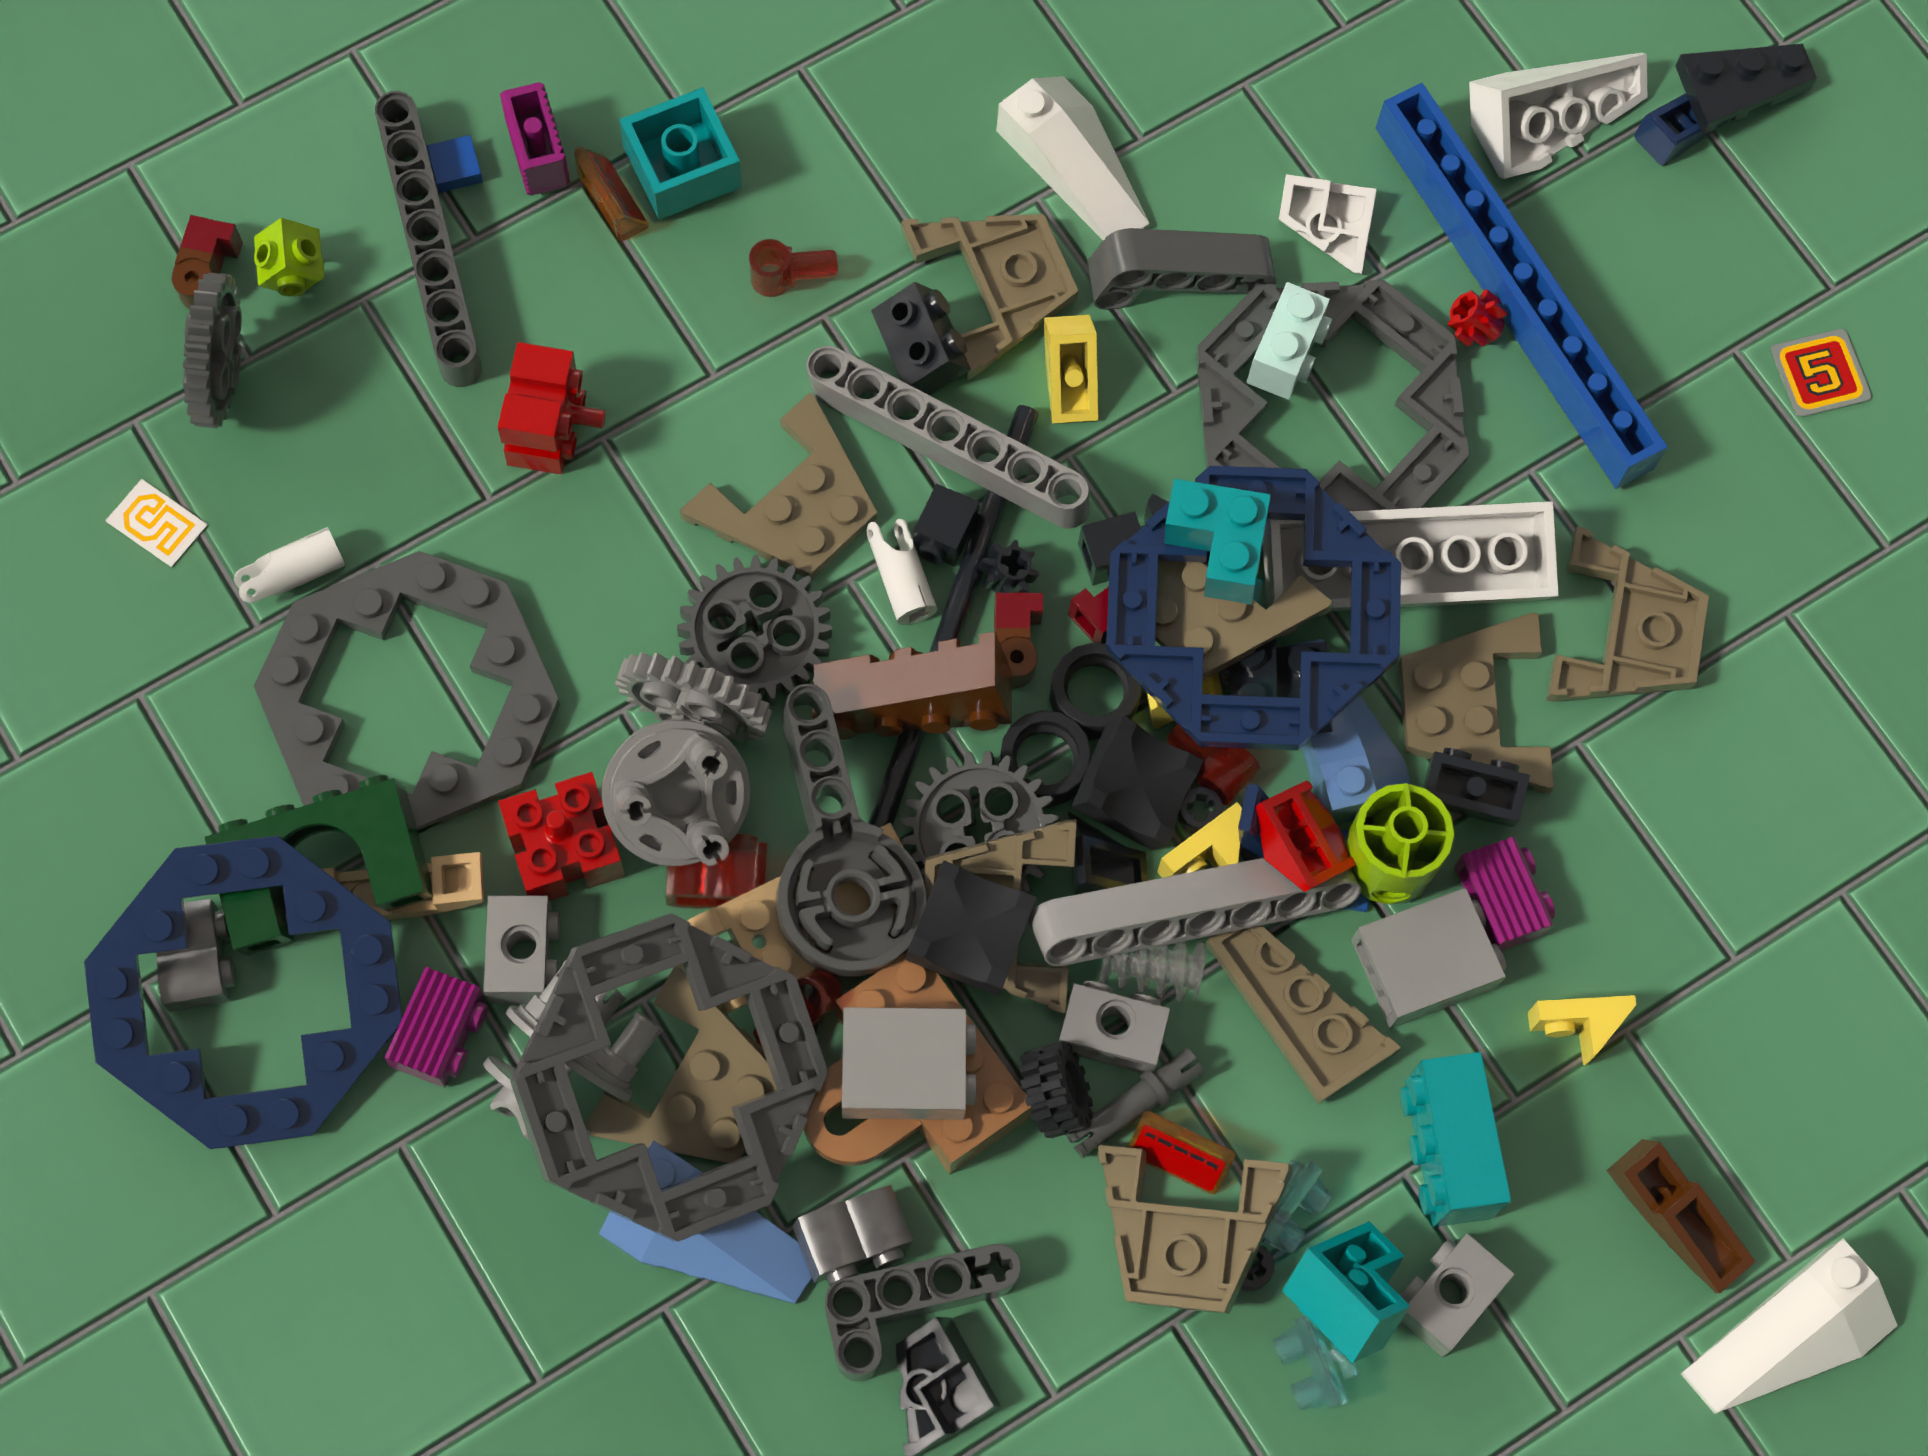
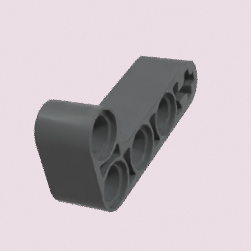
(1177, 261)
(924, 1299)

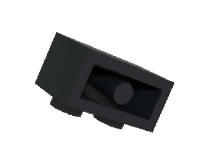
(921, 338)
(1477, 788)

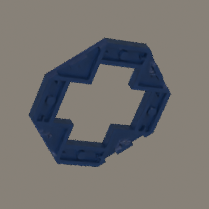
(1326, 679)
(158, 924)

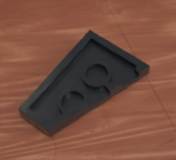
(1739, 80)

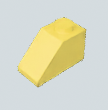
(1071, 368)

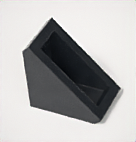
(1103, 861)

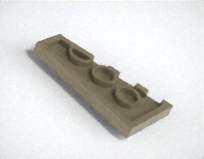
(1307, 1021)

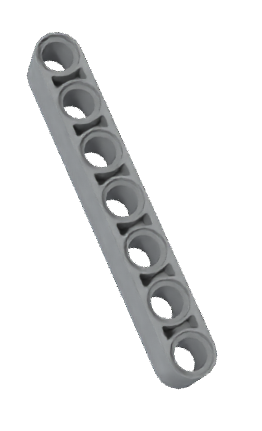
(958, 454)
(1179, 910)

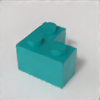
(1227, 525)
(1348, 1292)

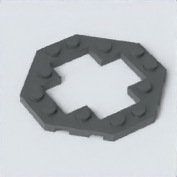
(1430, 400)
(369, 606)
(574, 1028)

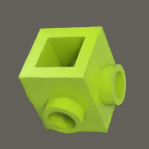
(288, 257)

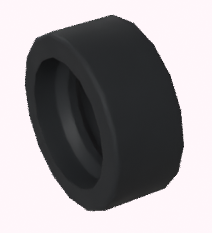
(1084, 656)
(1062, 727)

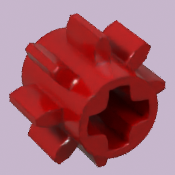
(1477, 318)

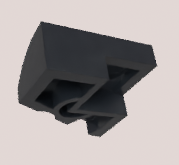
(940, 1385)

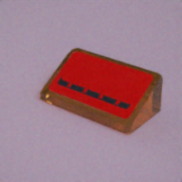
(609, 193)
(1182, 1152)

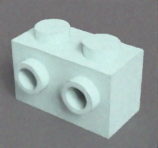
(1288, 340)

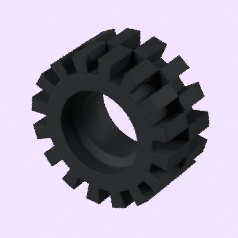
(1056, 1089)

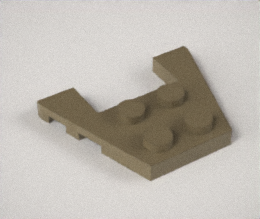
(1015, 272)
(808, 513)
(1224, 627)
(1650, 632)
(1453, 698)
(1002, 864)
(695, 1110)
(1187, 1253)

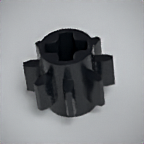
(997, 569)

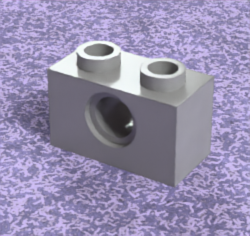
(509, 922)
(1132, 1050)
(1480, 1281)

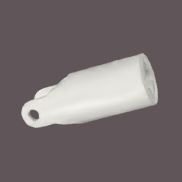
(290, 566)
(902, 575)

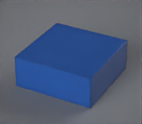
(454, 163)

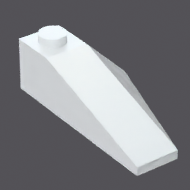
(1541, 110)
(1070, 152)
(1807, 1326)

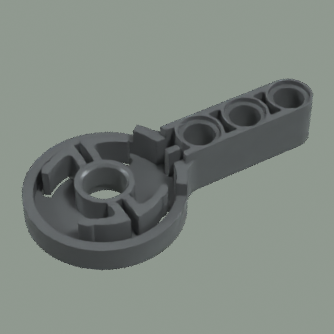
(839, 855)

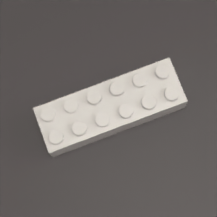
(1443, 551)

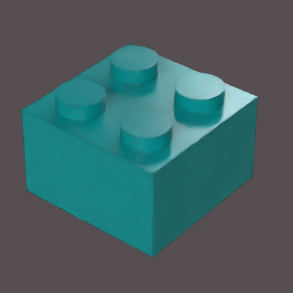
(681, 153)

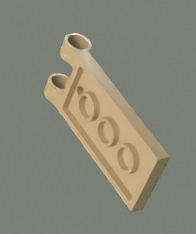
(756, 915)

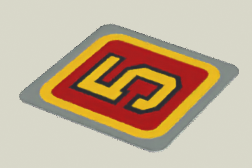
(1821, 372)

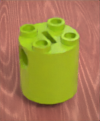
(1399, 842)

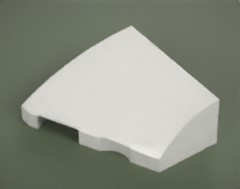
(1330, 217)

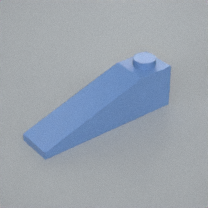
(1352, 760)
(737, 1253)

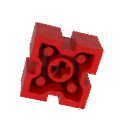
(542, 408)
(561, 838)

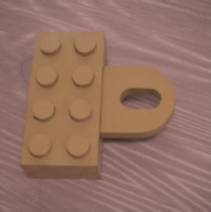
(998, 1100)

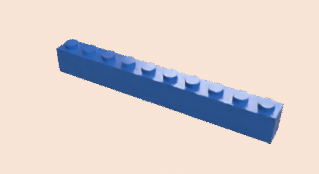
(1512, 270)

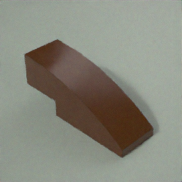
(1681, 1214)

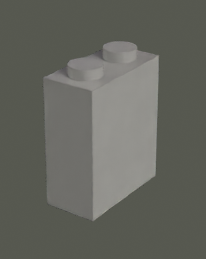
(1429, 957)
(907, 1063)

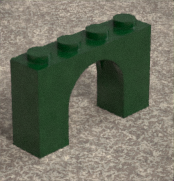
(377, 820)

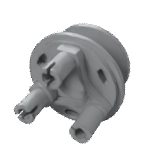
(676, 793)
(606, 1068)

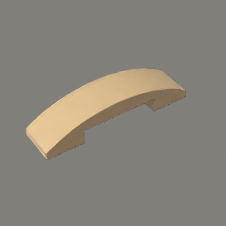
(454, 880)

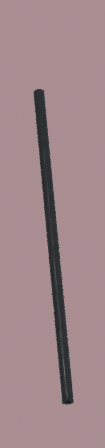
(949, 628)

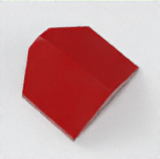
(1302, 837)

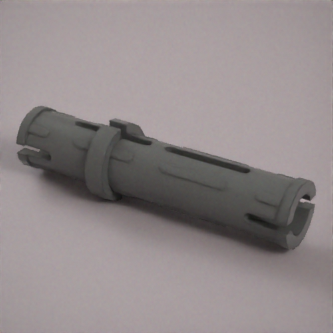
(1151, 1091)

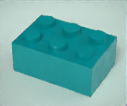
(1455, 1140)

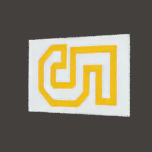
(156, 522)

